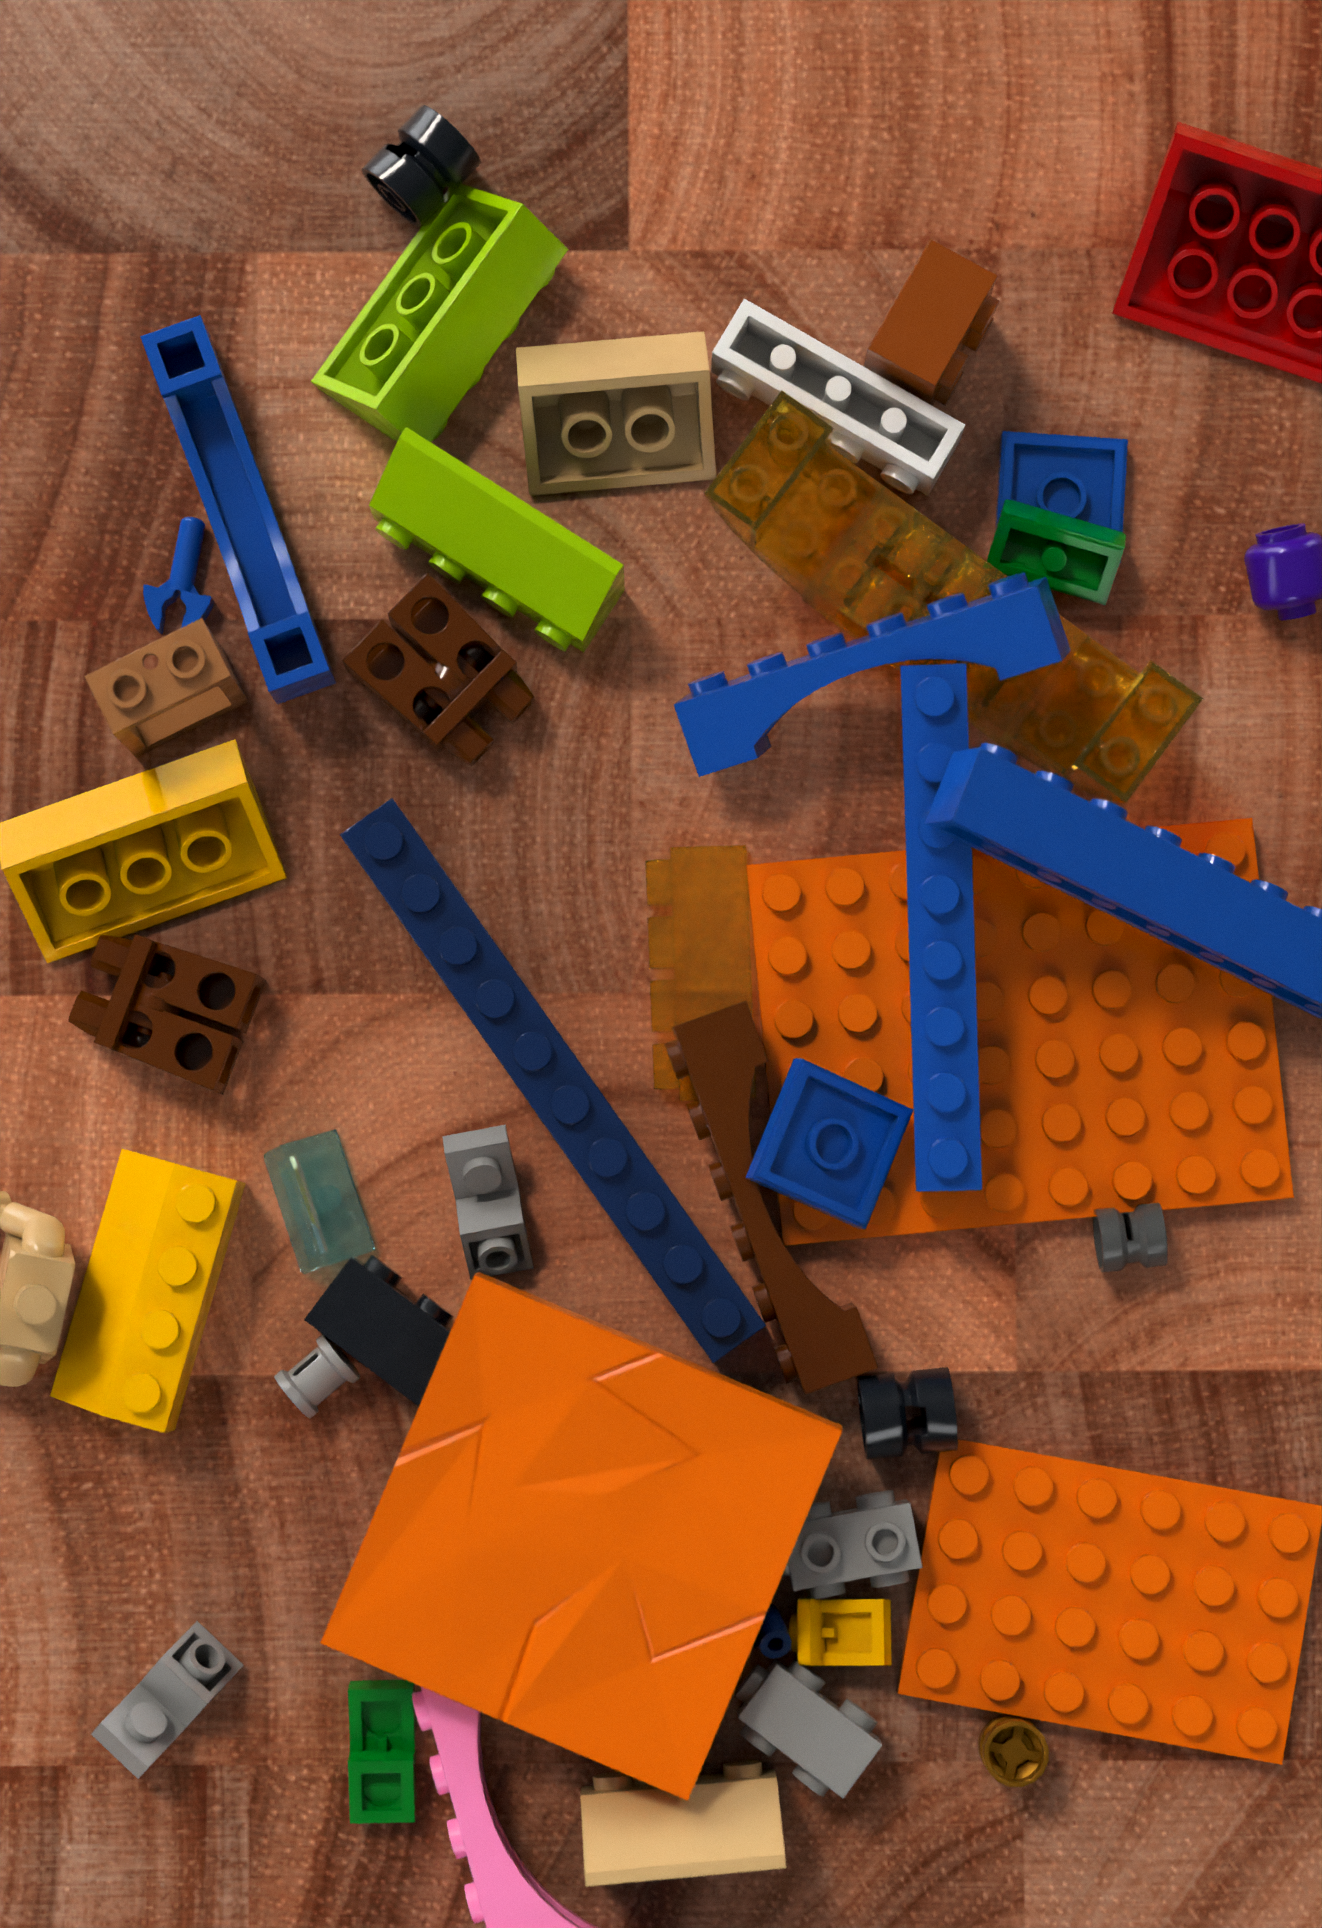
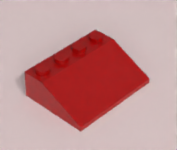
(1232, 253)

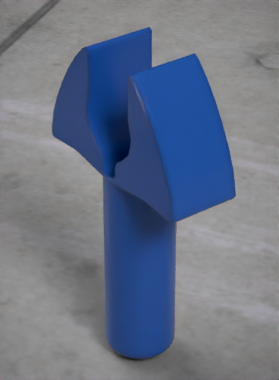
(181, 579)

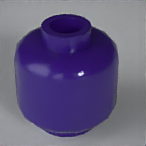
(1286, 570)

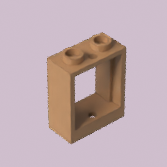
(175, 697)

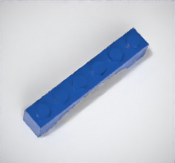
(238, 510)
(1007, 630)

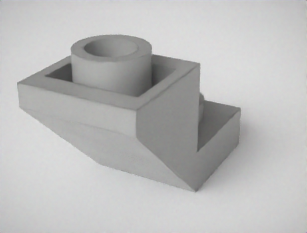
(488, 1201)
(167, 1699)

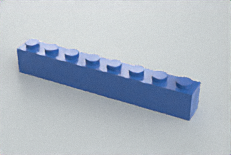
(1132, 872)
(940, 938)

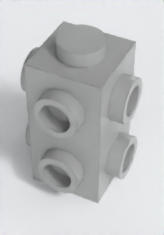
(854, 1544)
(790, 1714)

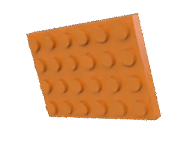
(1111, 1600)

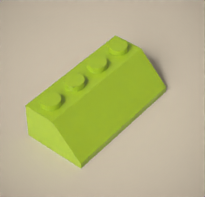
(441, 313)
(496, 543)

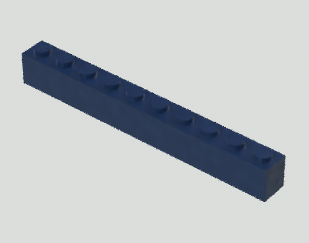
(553, 1080)

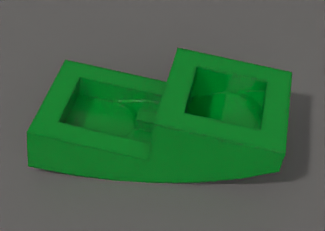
(382, 1752)

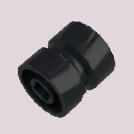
(421, 165)
(884, 1419)

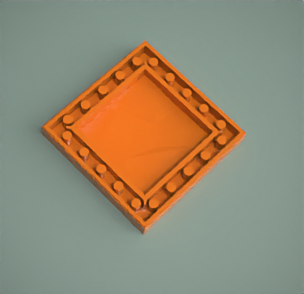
(582, 1535)

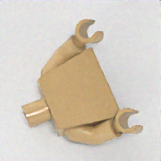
(33, 1289)

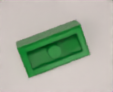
(1068, 551)

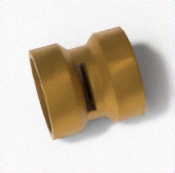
(1018, 1759)

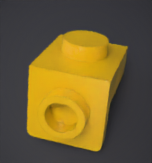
(842, 1632)

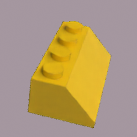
(139, 851)
(147, 1291)

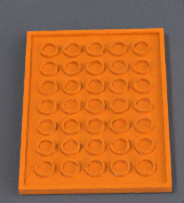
(1100, 1049)

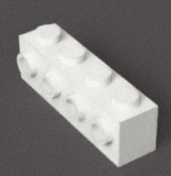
(868, 413)

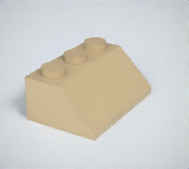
(616, 413)
(652, 1835)

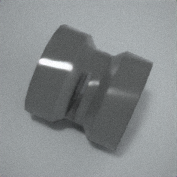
(1130, 1237)

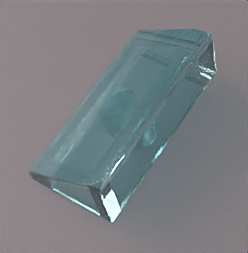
(318, 1201)

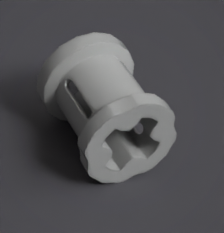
(317, 1376)

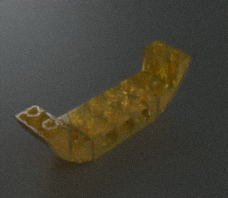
(871, 555)

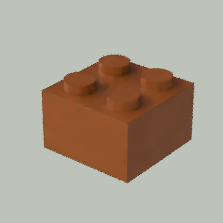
(931, 323)

